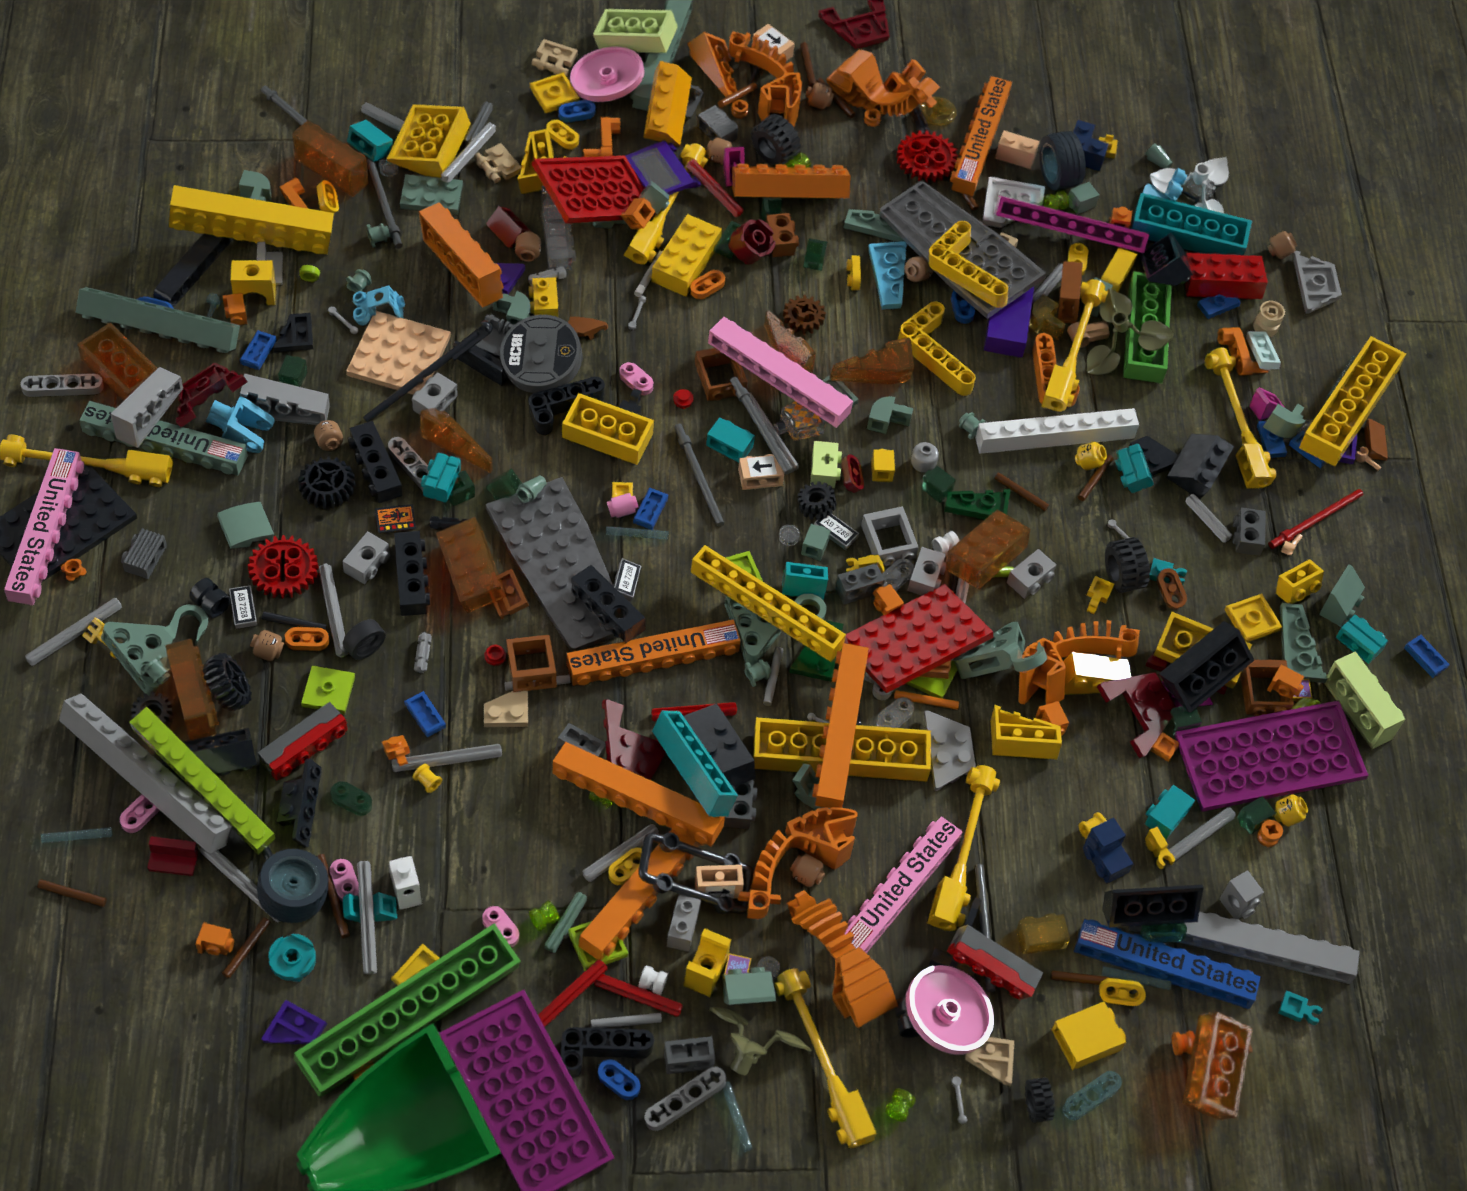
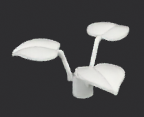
(1214, 170)

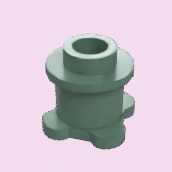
(377, 234)
(358, 281)
(970, 424)
(157, 671)
(757, 671)

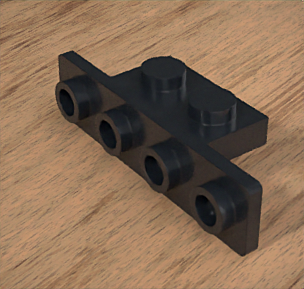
(299, 802)

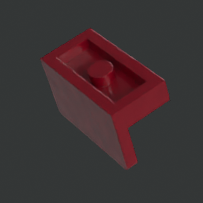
(506, 226)
(172, 856)

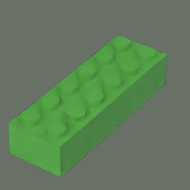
(1149, 303)

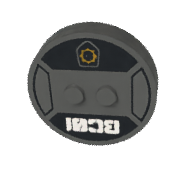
(541, 353)

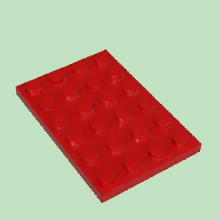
(589, 186)
(918, 637)

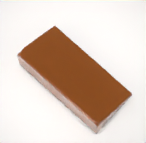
(1375, 440)

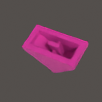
(732, 157)
(1264, 403)

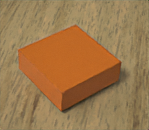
(1165, 747)

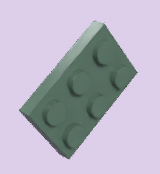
(425, 191)

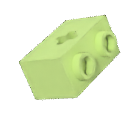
(824, 463)

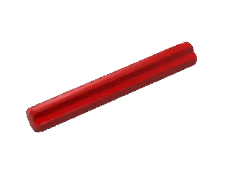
(714, 188)
(727, 708)
(572, 992)
(639, 995)

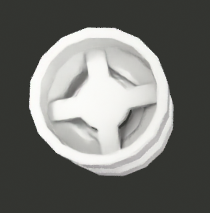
(945, 543)
(653, 980)

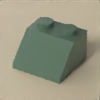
(1344, 597)
(748, 986)

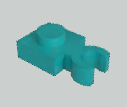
(1158, 565)
(1296, 1008)

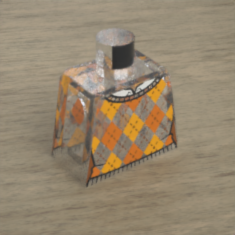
(799, 422)

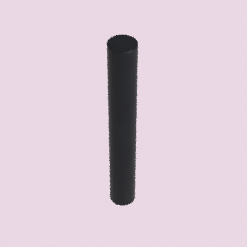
(291, 621)

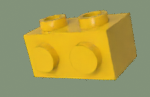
(544, 296)
(1299, 582)

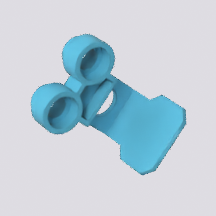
(1173, 189)
(367, 305)

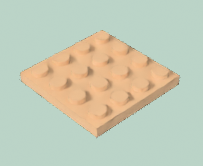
(396, 351)

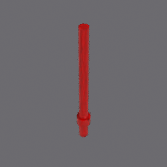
(1288, 535)

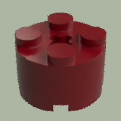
(752, 241)

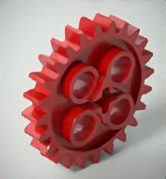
(926, 156)
(303, 566)

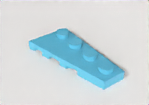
(888, 270)

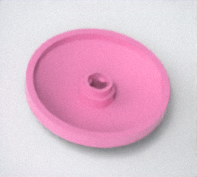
(607, 74)
(949, 1009)

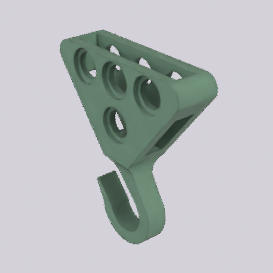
(759, 632)
(139, 635)
(1006, 651)

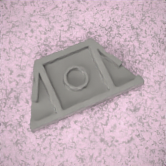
(1316, 281)
(950, 749)

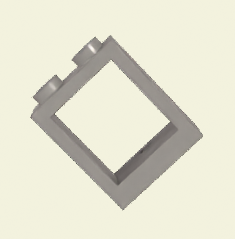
(886, 519)

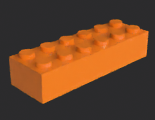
(791, 181)
(461, 254)

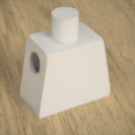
(404, 878)

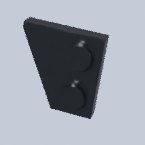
(296, 334)
(1156, 455)

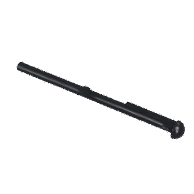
(457, 351)

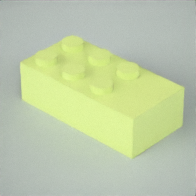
(636, 29)
(1364, 700)

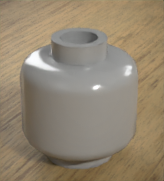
(924, 457)

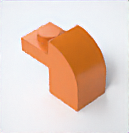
(898, 81)

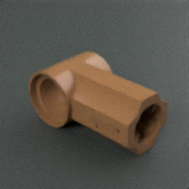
(1093, 332)

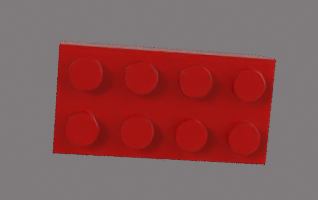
(1226, 275)

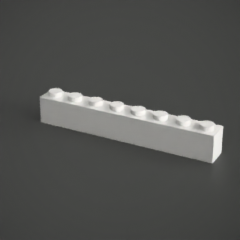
(1056, 430)

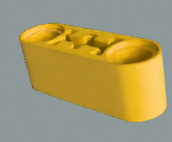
(1119, 268)

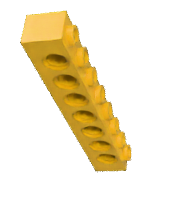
(767, 603)

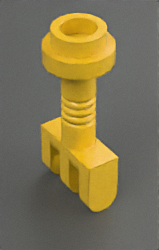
(97, 632)

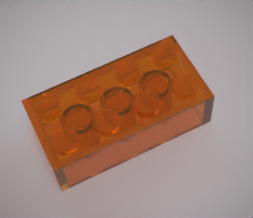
(330, 158)
(116, 360)
(987, 549)
(471, 565)
(192, 689)
(1217, 1066)

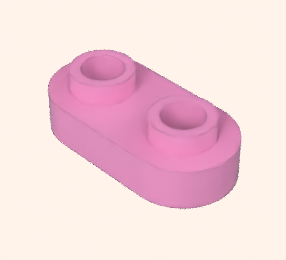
(634, 378)
(139, 813)
(344, 878)
(503, 923)

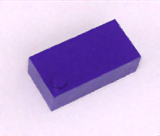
(1009, 327)

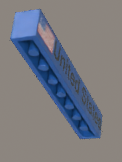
(1167, 963)

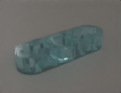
(1089, 1105)

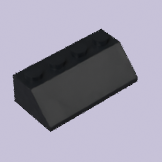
(1166, 262)
(1207, 666)
(223, 752)
(1152, 905)

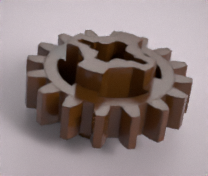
(804, 314)

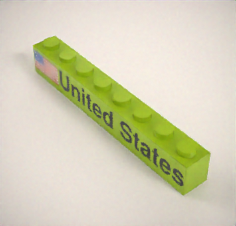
(202, 780)

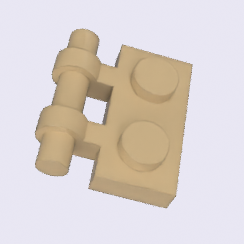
(555, 53)
(501, 160)

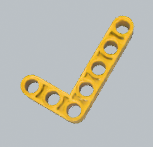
(946, 261)
(933, 354)

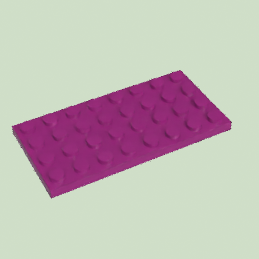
(1270, 755)
(526, 1095)

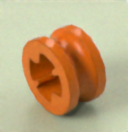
(735, 109)
(872, 121)

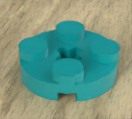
(289, 945)

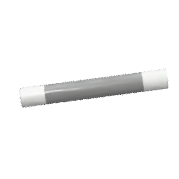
(647, 277)

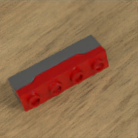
(303, 741)
(994, 962)

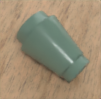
(1158, 156)
(529, 490)

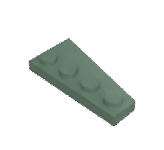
(871, 224)
(1298, 645)

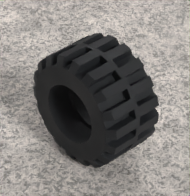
(775, 140)
(1127, 564)

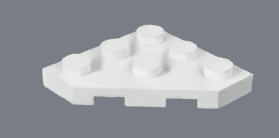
(1012, 189)

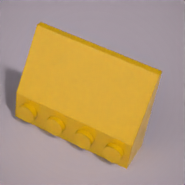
(430, 139)

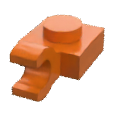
(396, 748)

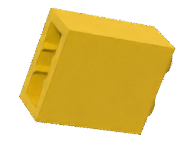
(1089, 1035)

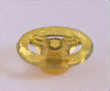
(940, 109)

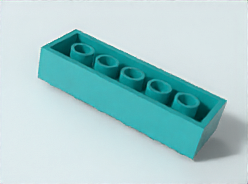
(1192, 226)

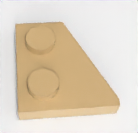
(507, 710)
(995, 1059)

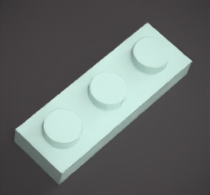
(1263, 350)

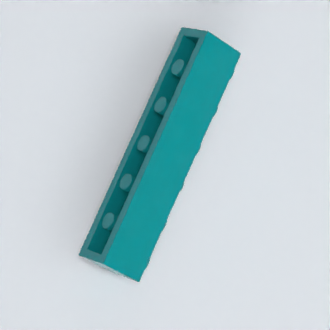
(695, 763)

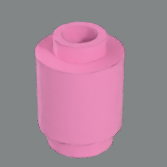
(622, 505)

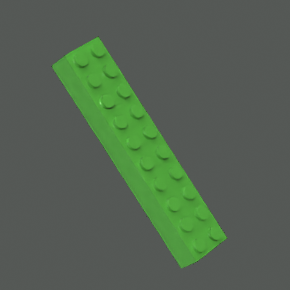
(406, 1010)

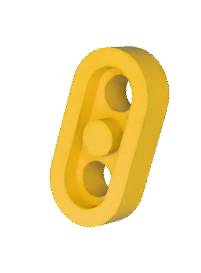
(563, 134)
(327, 197)
(1078, 253)
(854, 278)
(625, 866)
(1121, 990)

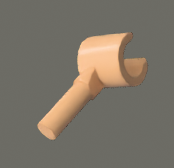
(1362, 456)
(1288, 547)

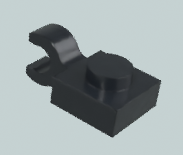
(632, 404)

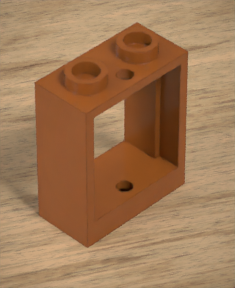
(1070, 292)
(709, 358)
(1262, 669)
(523, 679)

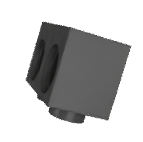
(1250, 526)
(859, 583)
(582, 740)
(744, 805)
(689, 1055)

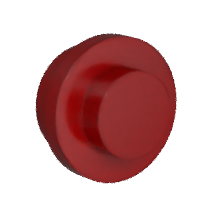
(683, 398)
(495, 655)

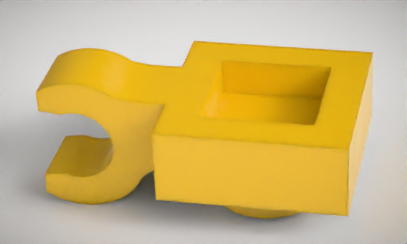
(865, 561)
(1098, 591)
(1157, 844)

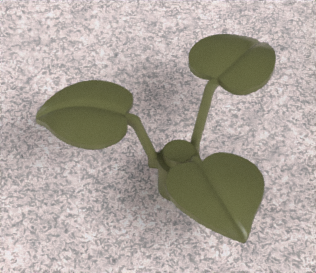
(1116, 310)
(745, 1048)

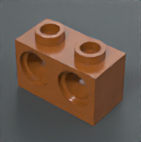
(783, 234)

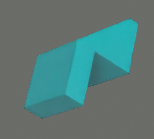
(383, 907)

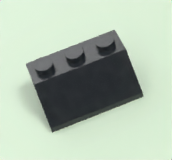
(1199, 463)

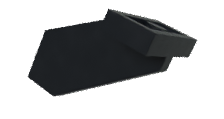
(946, 959)

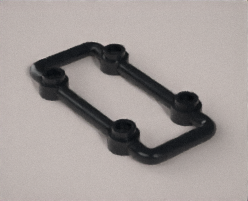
(664, 883)

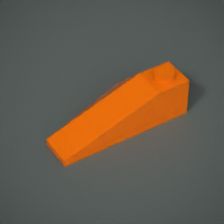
(713, 58)

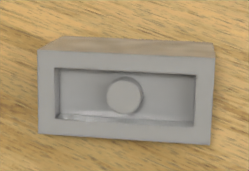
(276, 257)

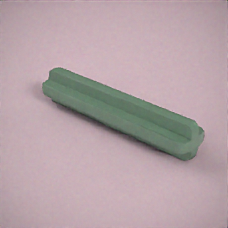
(565, 922)

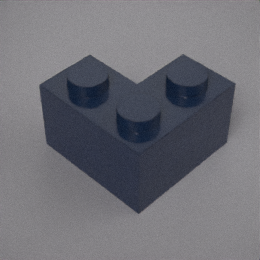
(1093, 149)
(1106, 851)

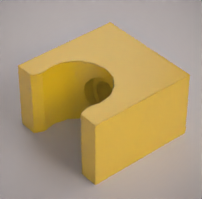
(255, 277)
(713, 952)

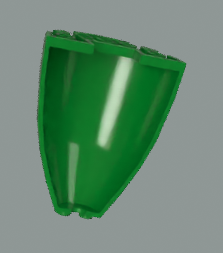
(399, 1125)

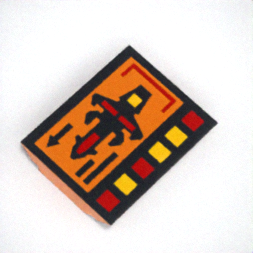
(395, 518)

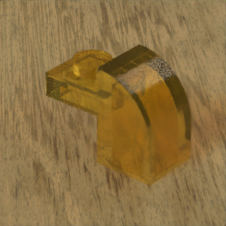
(1044, 318)

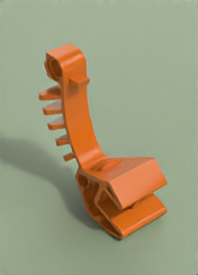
(861, 85)
(779, 95)
(1052, 672)
(820, 833)
(859, 982)

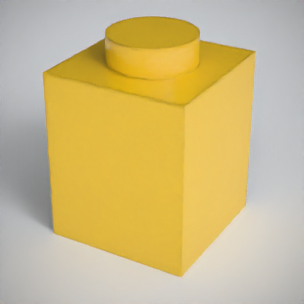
(883, 465)

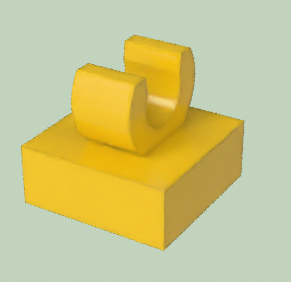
(1112, 146)

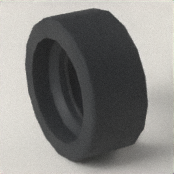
(364, 639)

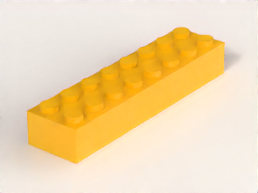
(250, 220)
(1352, 401)
(875, 750)

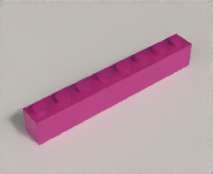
(1071, 224)

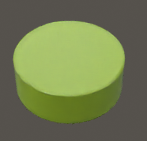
(309, 273)

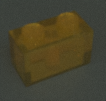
(1042, 933)

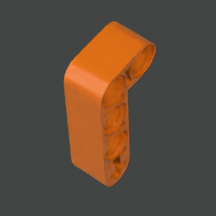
(1044, 363)

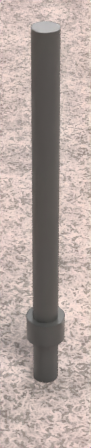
(393, 228)
(743, 396)
(685, 443)
(983, 912)

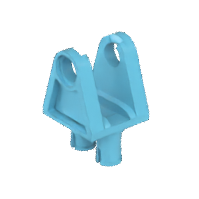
(232, 419)

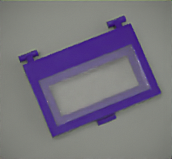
(662, 167)

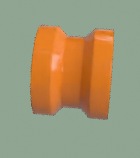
(1271, 837)
(1182, 1042)

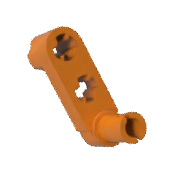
(608, 127)
(291, 192)
(1237, 346)

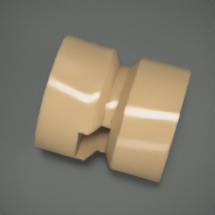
(1269, 317)

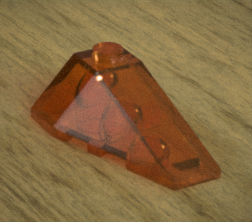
(785, 342)
(885, 366)
(447, 433)

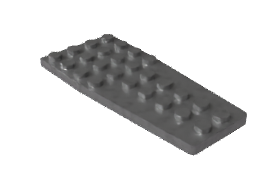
(925, 215)
(550, 547)

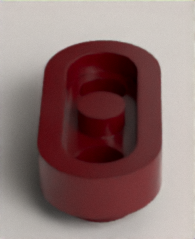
(852, 473)

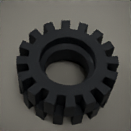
(813, 492)
(155, 702)
(1039, 1100)

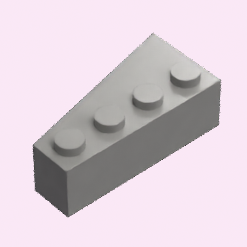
(286, 401)
(145, 406)

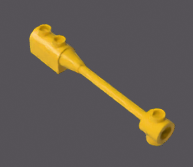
(649, 237)
(1063, 377)
(1250, 457)
(135, 466)
(951, 891)
(846, 1107)

